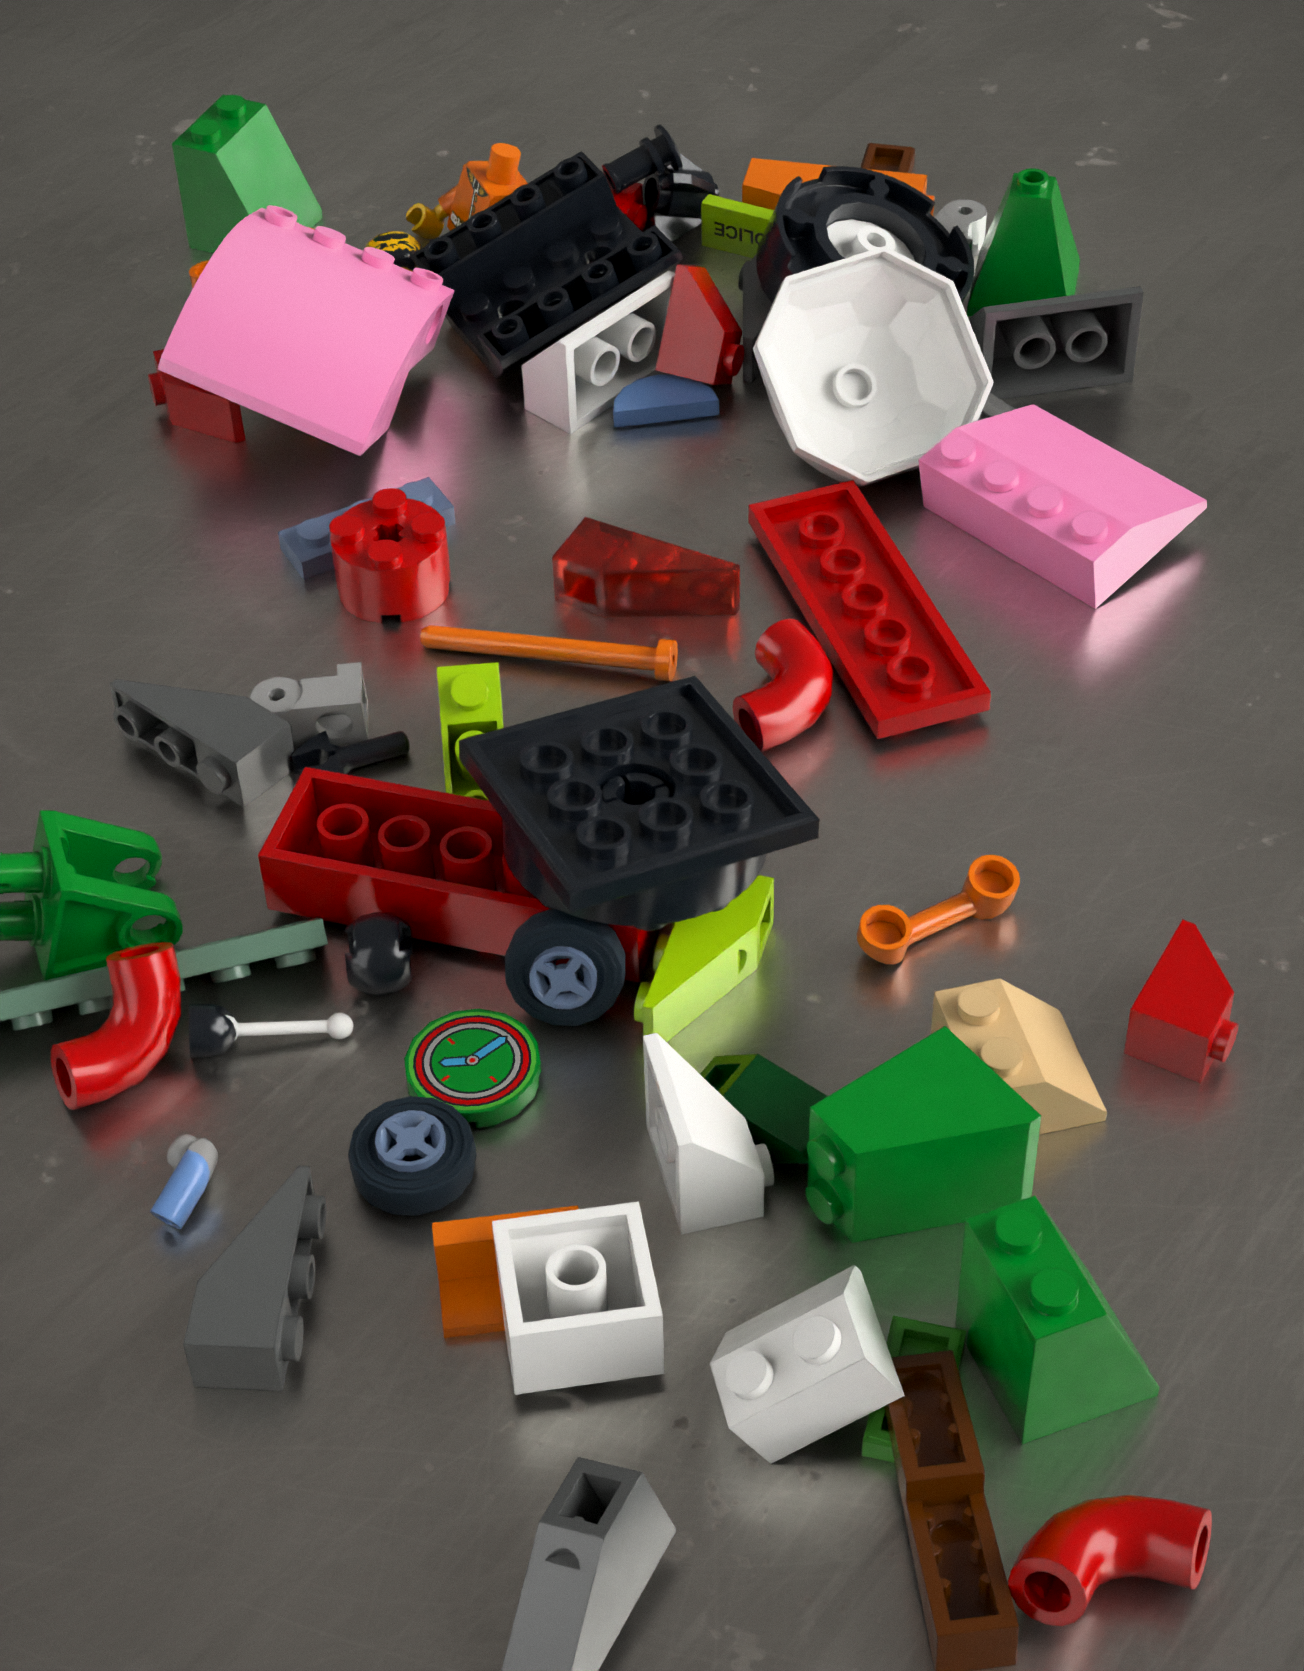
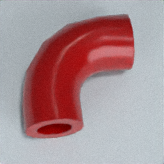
(797, 690)
(133, 1036)
(1108, 1542)

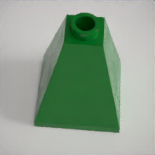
(1027, 247)

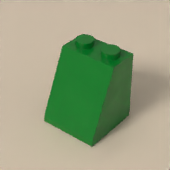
(234, 166)
(920, 1143)
(1042, 1325)

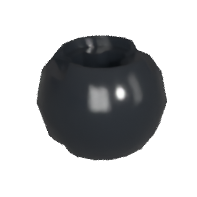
(379, 954)

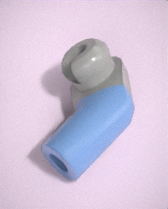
(193, 1167)

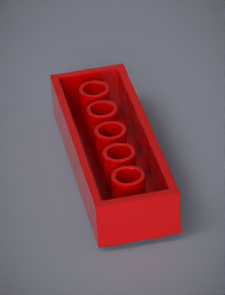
(406, 852)

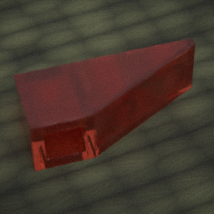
(640, 576)

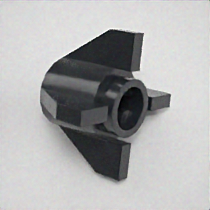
(677, 198)

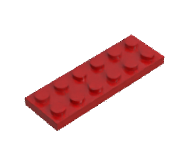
(868, 610)

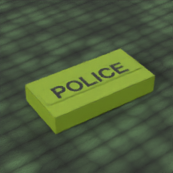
(733, 225)

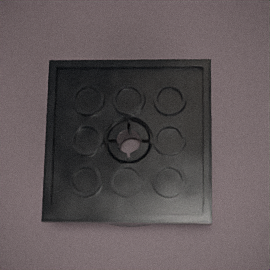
(637, 806)

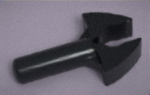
(323, 755)

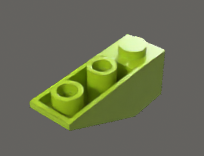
(468, 707)
(705, 960)

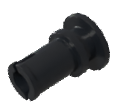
(645, 160)

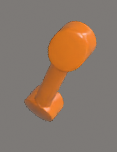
(986, 893)

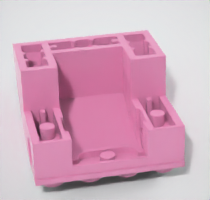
(306, 328)

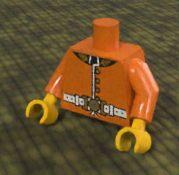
(478, 189)

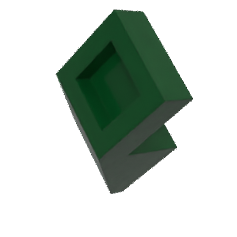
(769, 1099)

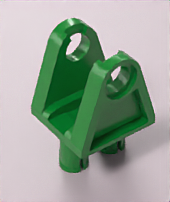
(75, 898)

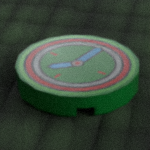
(475, 1063)

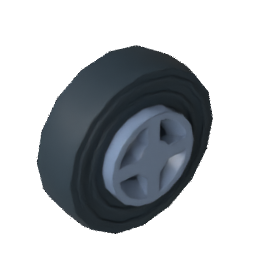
(568, 991)
(436, 1152)

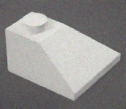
(701, 1144)

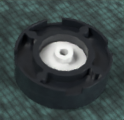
(855, 213)

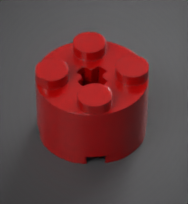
(390, 557)

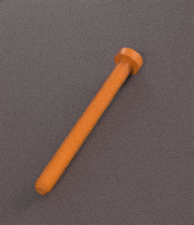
(657, 659)

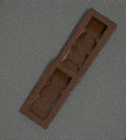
(948, 1518)

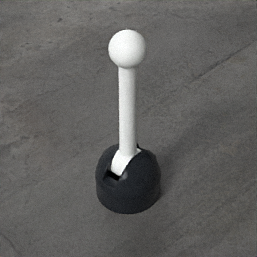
(215, 1029)

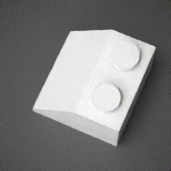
(578, 1298)
(805, 1367)

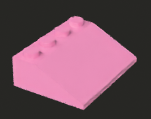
(1055, 500)

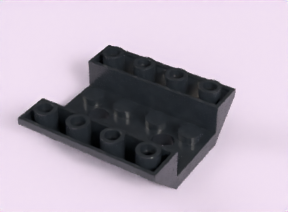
(543, 263)

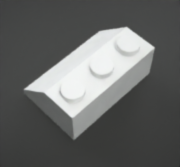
(593, 363)

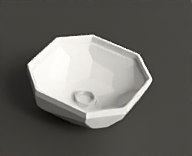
(870, 364)

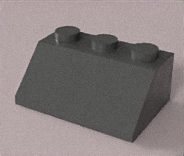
(1060, 342)

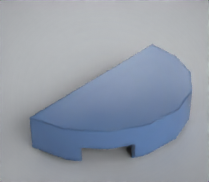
(663, 400)

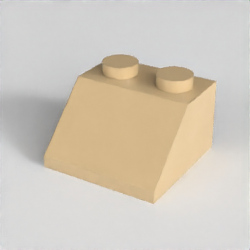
(1025, 1046)

